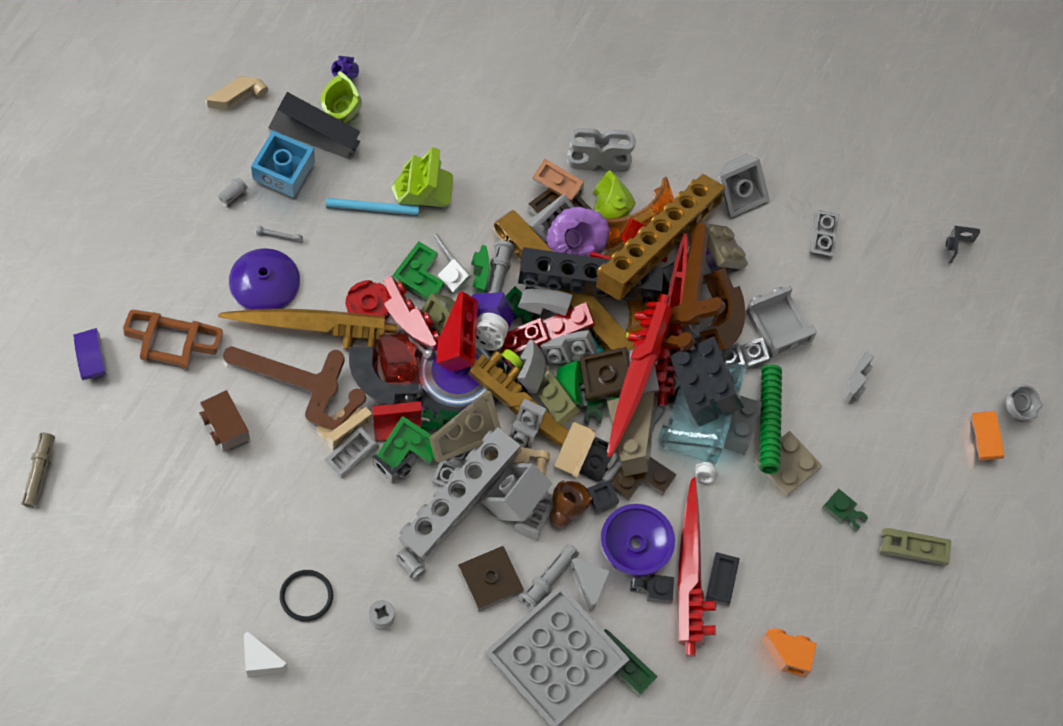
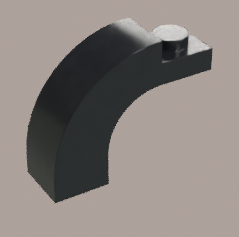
(364, 369)

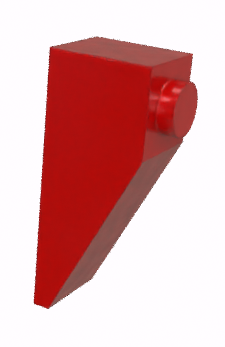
(458, 337)

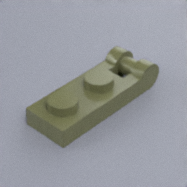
(557, 399)
(916, 546)

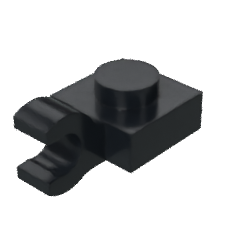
(658, 588)

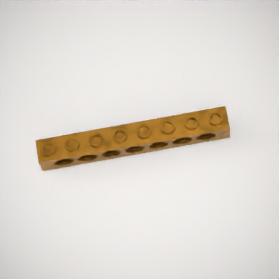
(659, 236)

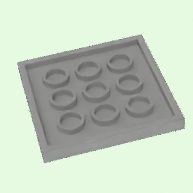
(557, 656)

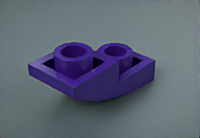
(89, 354)

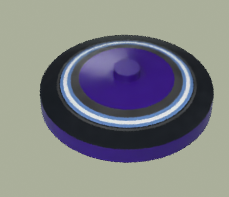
(446, 388)

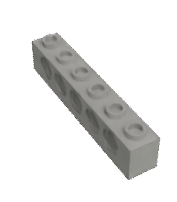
(424, 545)

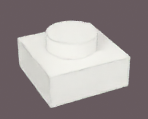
(454, 275)

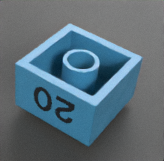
(283, 164)

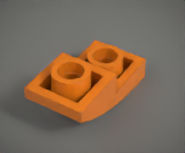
(988, 435)

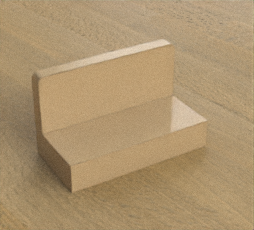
(336, 437)
(575, 448)

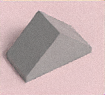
(589, 580)

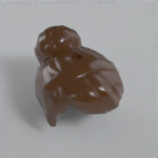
(569, 502)

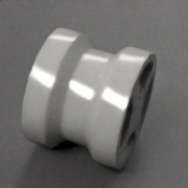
(380, 620)

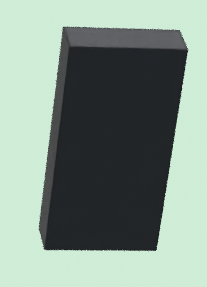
(722, 579)

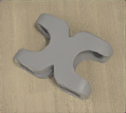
(600, 149)

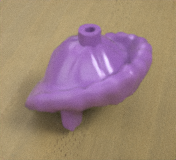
(578, 232)

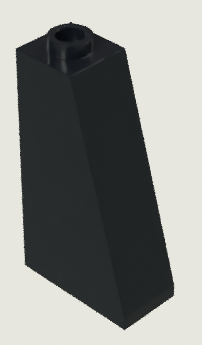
(313, 126)

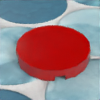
(368, 298)

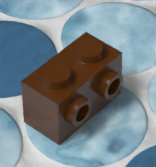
(224, 420)

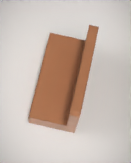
(558, 180)

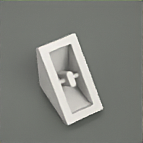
(260, 659)

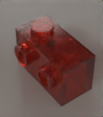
(397, 358)

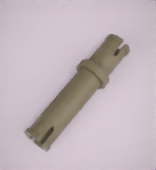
(40, 461)

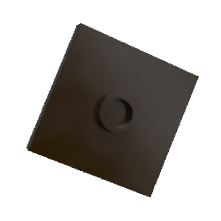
(604, 373)
(490, 578)

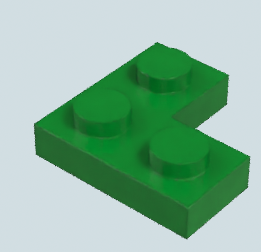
(414, 272)
(405, 438)

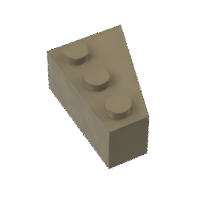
(635, 443)

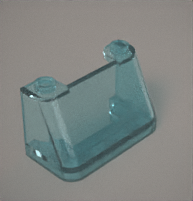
(702, 442)

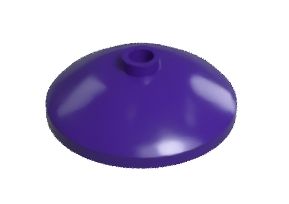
(269, 291)
(640, 525)

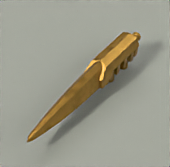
(341, 323)
(508, 392)

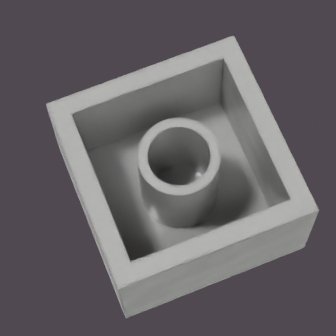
(517, 492)

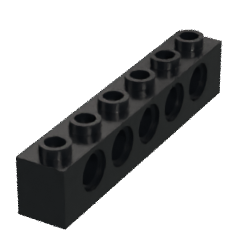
(580, 270)

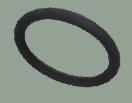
(312, 617)

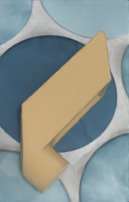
(235, 92)

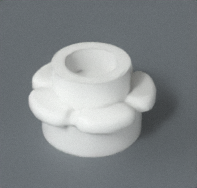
(705, 472)

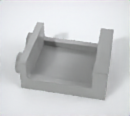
(779, 321)

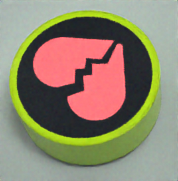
(512, 359)

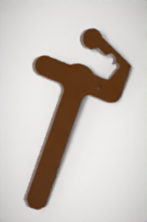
(691, 308)
(322, 385)

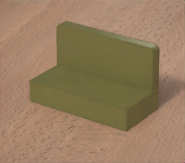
(439, 310)

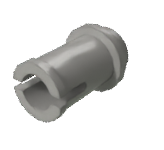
(232, 191)
(411, 564)

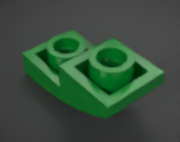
(481, 270)
(570, 377)

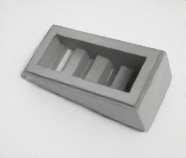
(540, 218)
(357, 458)
(531, 531)

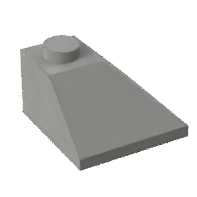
(743, 184)

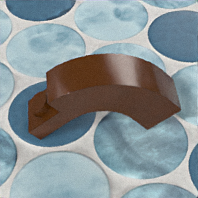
(730, 323)

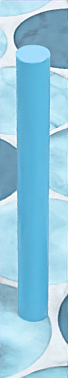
(372, 206)

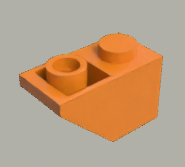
(790, 652)

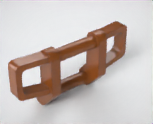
(190, 345)

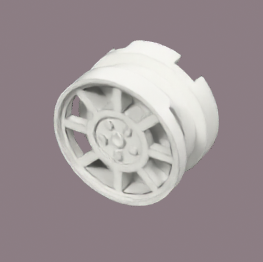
(491, 330)

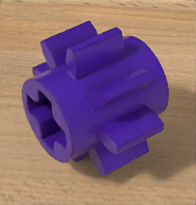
(346, 66)

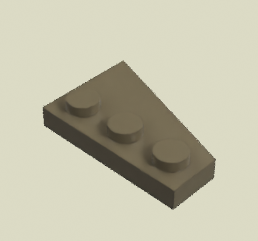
(466, 429)

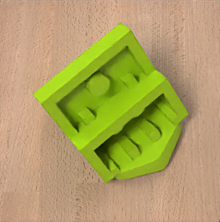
(424, 181)

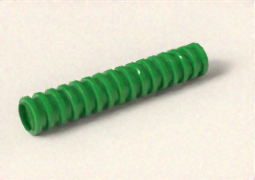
(770, 419)

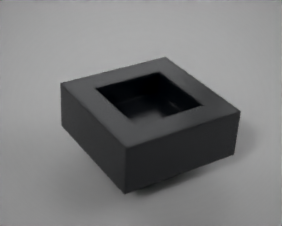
(603, 496)

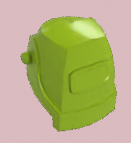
(341, 98)
(613, 197)

